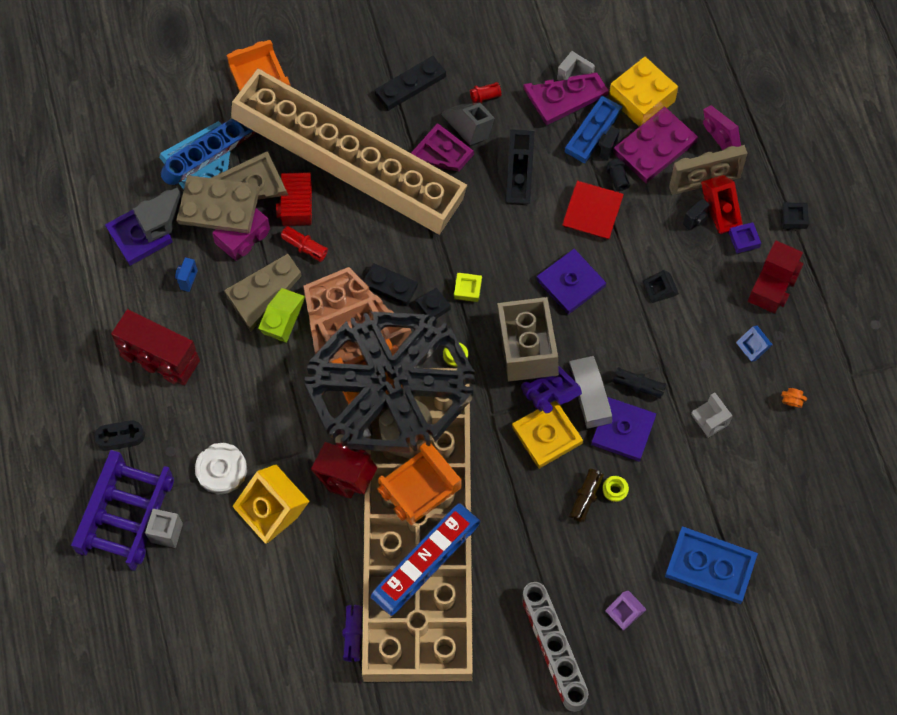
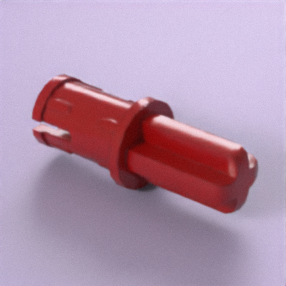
(304, 243)

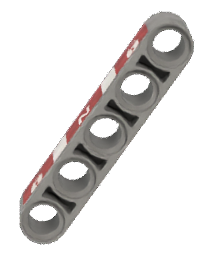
(554, 659)

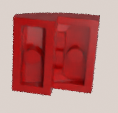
(593, 210)

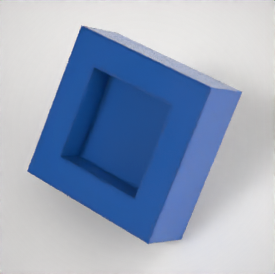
(186, 274)
(754, 343)

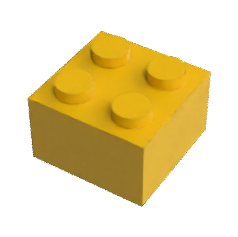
(643, 91)

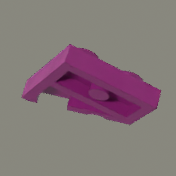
(721, 128)
(443, 150)

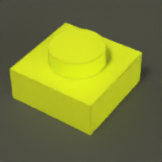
(467, 287)

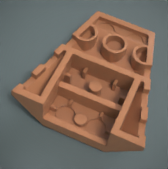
(337, 300)

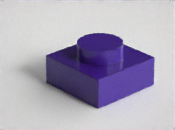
(744, 237)

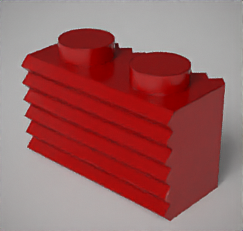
(297, 205)

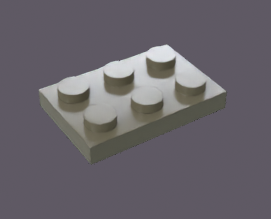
(689, 173)
(218, 204)

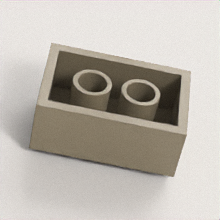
(528, 339)

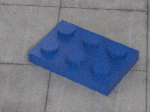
(711, 565)

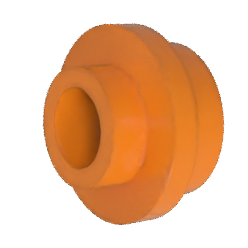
(793, 397)

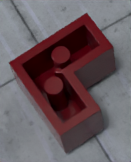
(779, 272)
(343, 469)

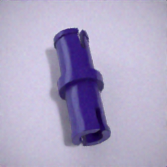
(352, 633)

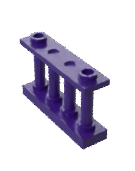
(106, 491)

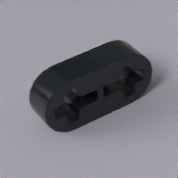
(119, 435)

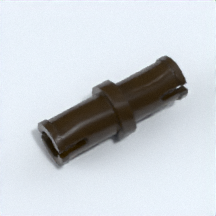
(586, 495)

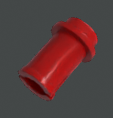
(485, 92)

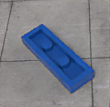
(592, 128)

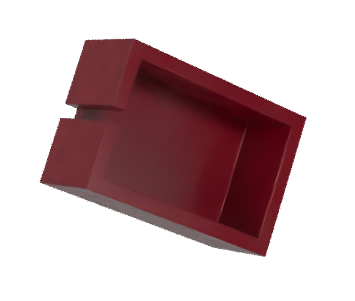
(155, 347)

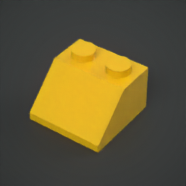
(270, 503)

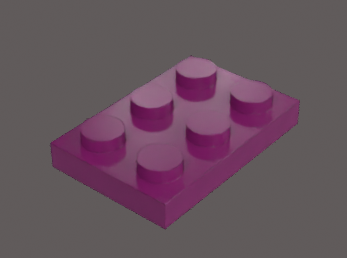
(655, 144)

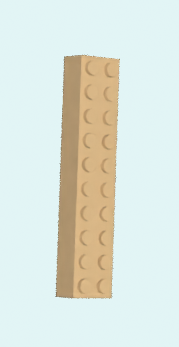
(348, 151)

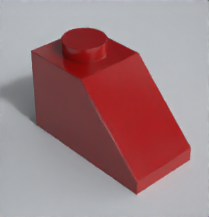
(723, 201)

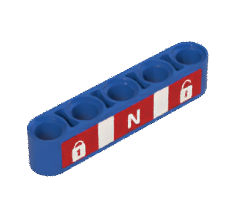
(203, 153)
(425, 559)

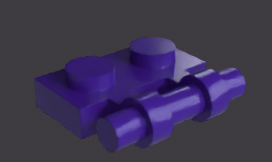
(557, 388)

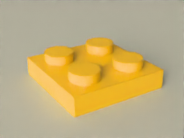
(547, 434)

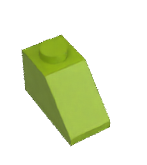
(281, 315)

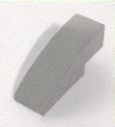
(593, 398)

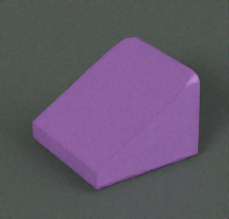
(625, 609)

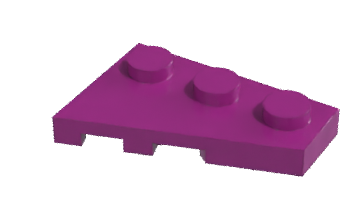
(564, 97)

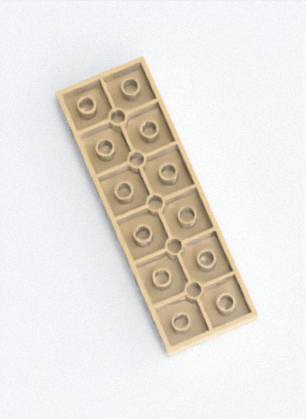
(434, 628)

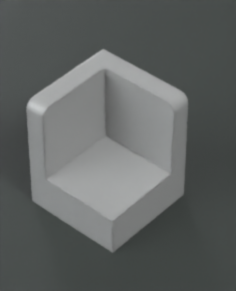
(574, 66)
(712, 415)
(164, 528)

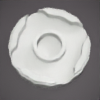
(221, 468)

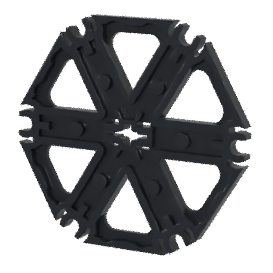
(406, 372)

